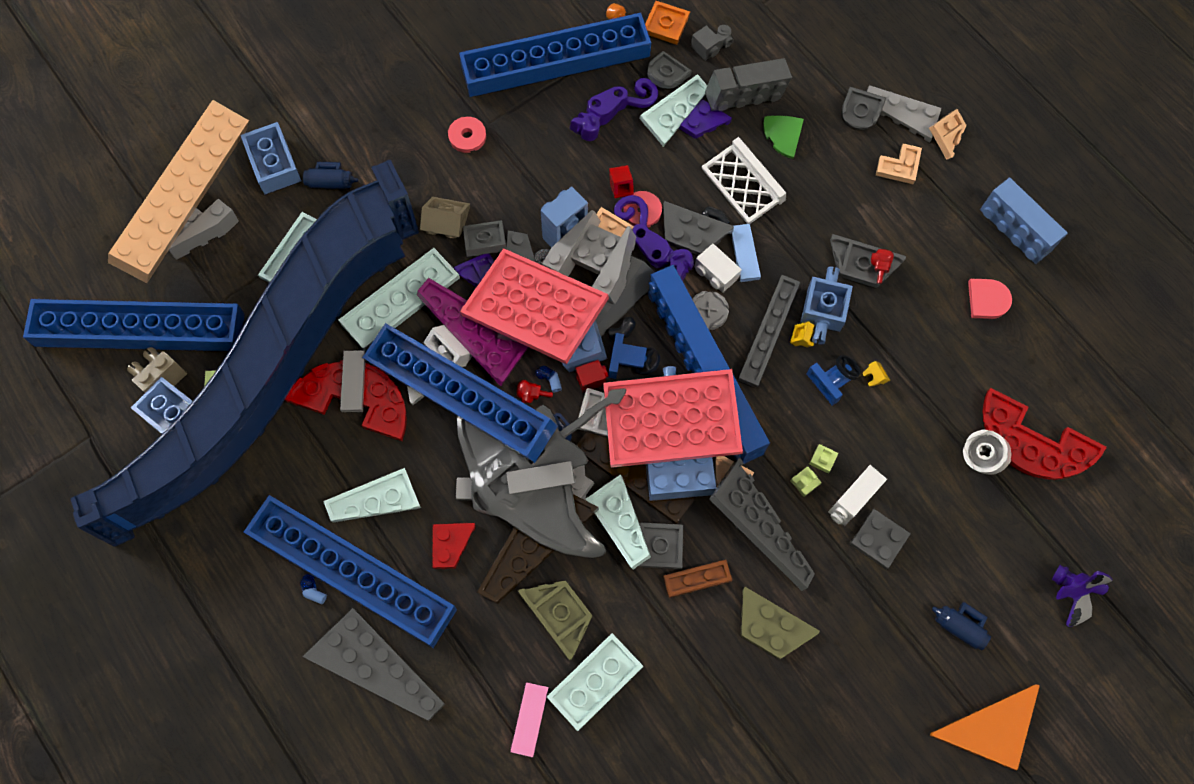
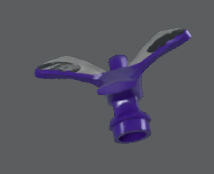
(1079, 588)

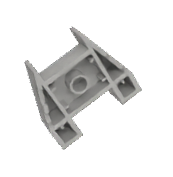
(203, 227)
(595, 251)

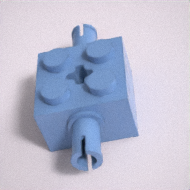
(826, 304)

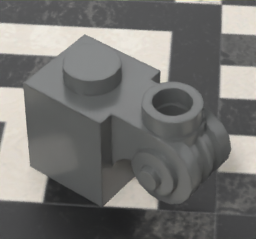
(708, 43)

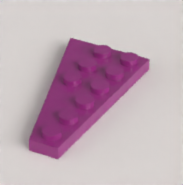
(493, 354)

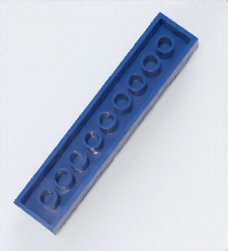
(555, 54)
(133, 324)
(701, 350)
(461, 392)
(351, 571)

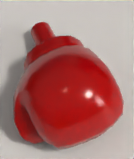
(882, 262)
(528, 391)

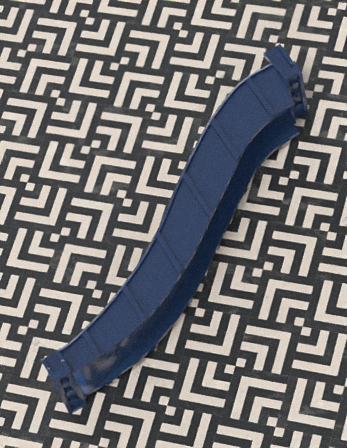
(280, 336)

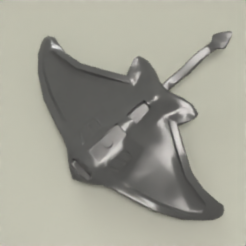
(540, 514)

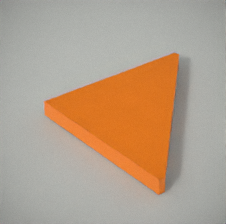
(996, 730)

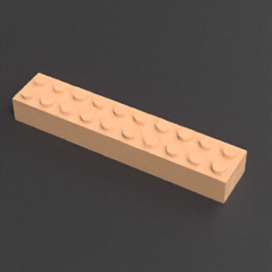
(178, 192)

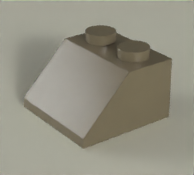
(444, 217)

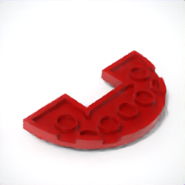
(381, 396)
(1032, 451)

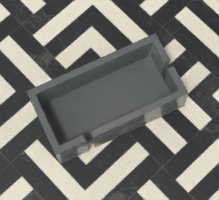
(755, 84)

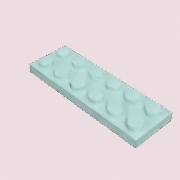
(396, 299)

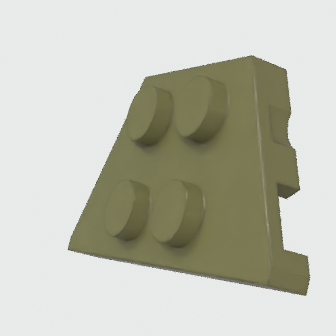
(559, 613)
(772, 626)

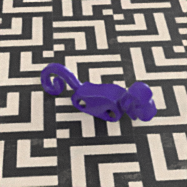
(608, 105)
(652, 243)

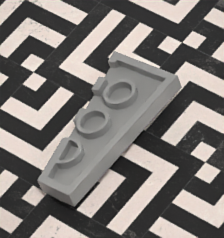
(908, 112)

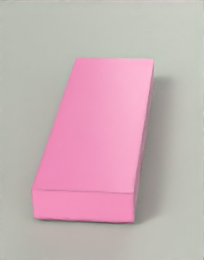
(529, 720)

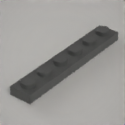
(769, 331)

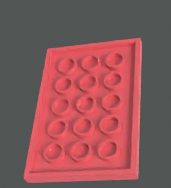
(535, 305)
(673, 419)

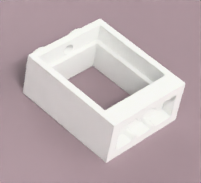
(857, 496)

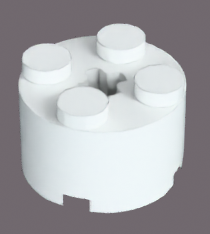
(975, 448)

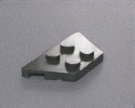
(692, 230)
(855, 261)

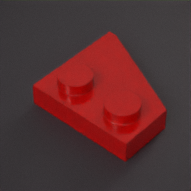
(449, 543)

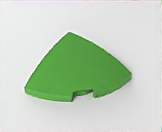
(784, 133)

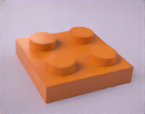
(666, 22)

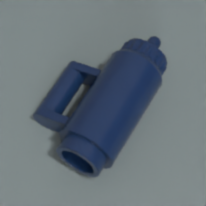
(328, 176)
(963, 627)

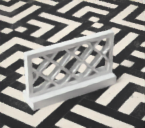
(759, 174)

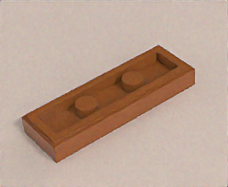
(697, 578)

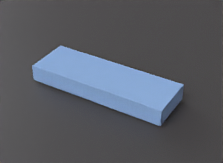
(745, 253)

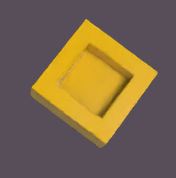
(802, 334)
(878, 373)

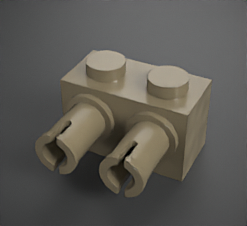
(160, 366)

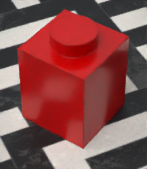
(621, 181)
(591, 375)

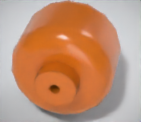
(615, 11)

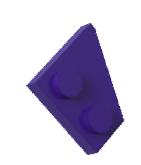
(703, 120)
(475, 269)

